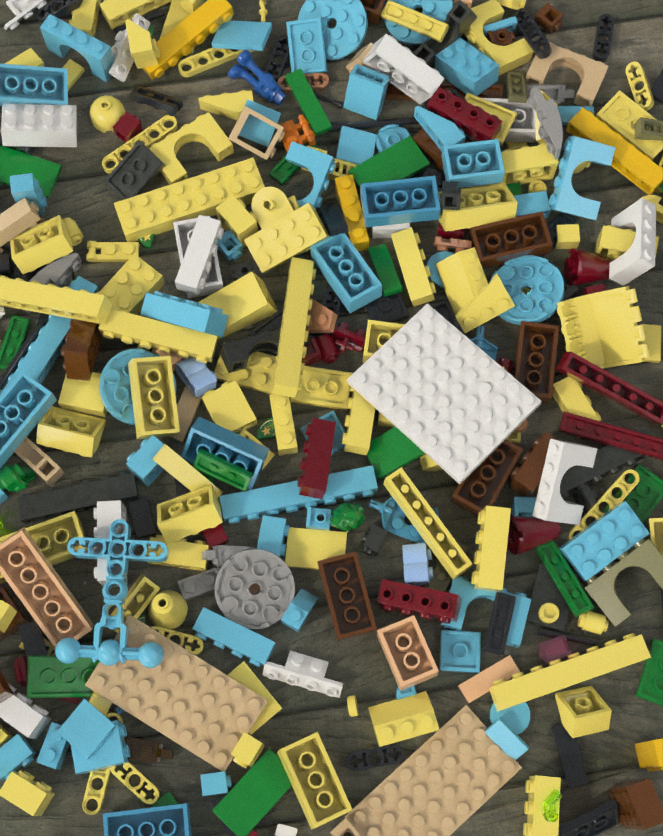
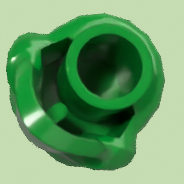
(15, 477)
(347, 517)

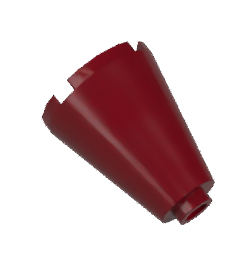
(585, 267)
(529, 533)

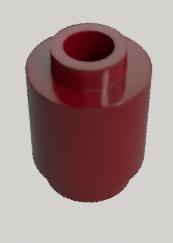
(449, 234)
(327, 348)
(20, 670)

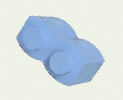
(196, 376)
(416, 564)

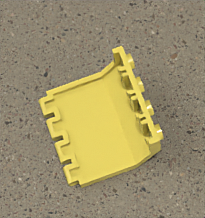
(604, 327)

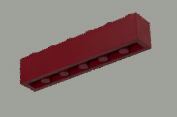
(611, 387)

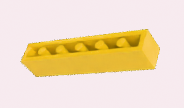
(189, 33)
(626, 158)

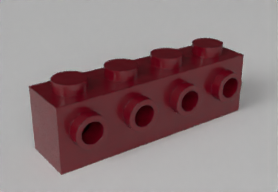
(469, 118)
(317, 458)
(419, 601)

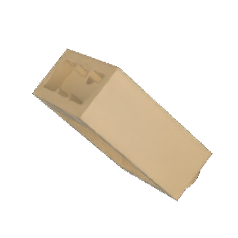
(239, 124)

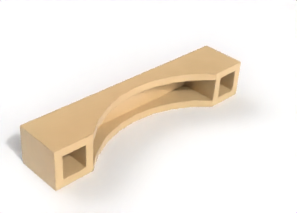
(39, 462)

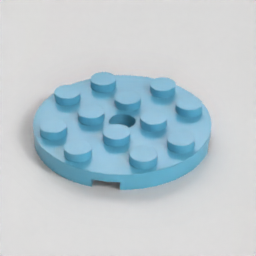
(433, 8)
(350, 26)
(545, 286)
(116, 387)

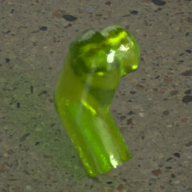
(548, 806)

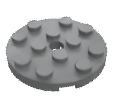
(252, 567)

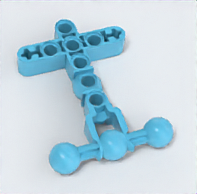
(110, 651)

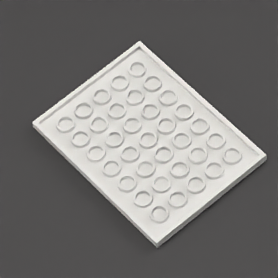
(443, 393)

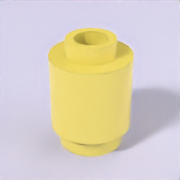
(73, 231)
(593, 622)

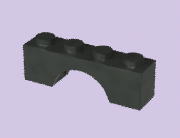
(459, 20)
(236, 353)

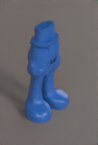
(265, 87)

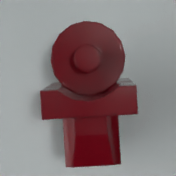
(348, 339)

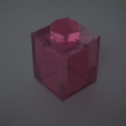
(554, 649)

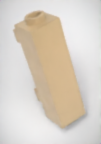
(17, 219)

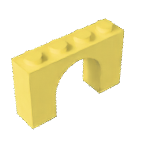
(506, 56)
(201, 130)

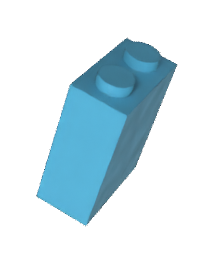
(366, 91)
(109, 754)

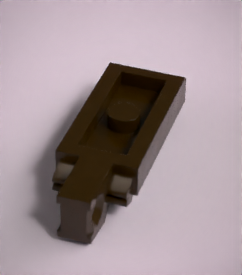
(147, 750)

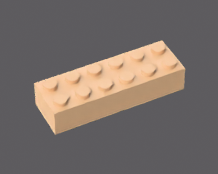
(42, 589)

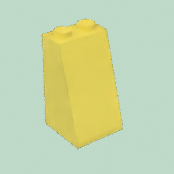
(244, 301)

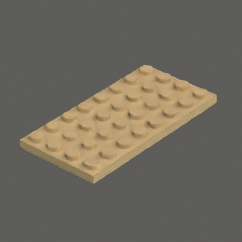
(180, 697)
(437, 783)

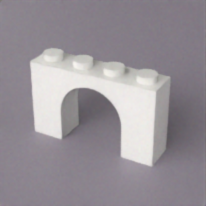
(641, 254)
(559, 458)

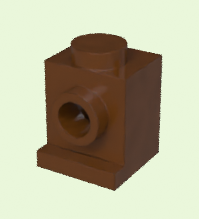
(549, 18)
(501, 37)

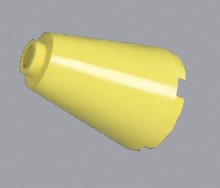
(167, 609)

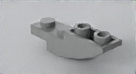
(550, 119)
(58, 271)

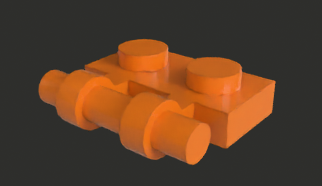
(291, 132)

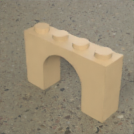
(589, 71)

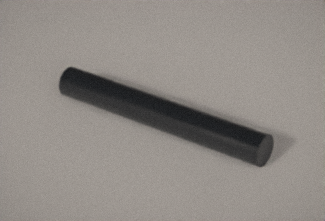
(154, 15)
(569, 636)

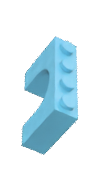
(62, 36)
(318, 164)
(564, 197)
(467, 592)

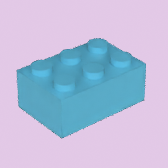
(466, 67)
(473, 163)

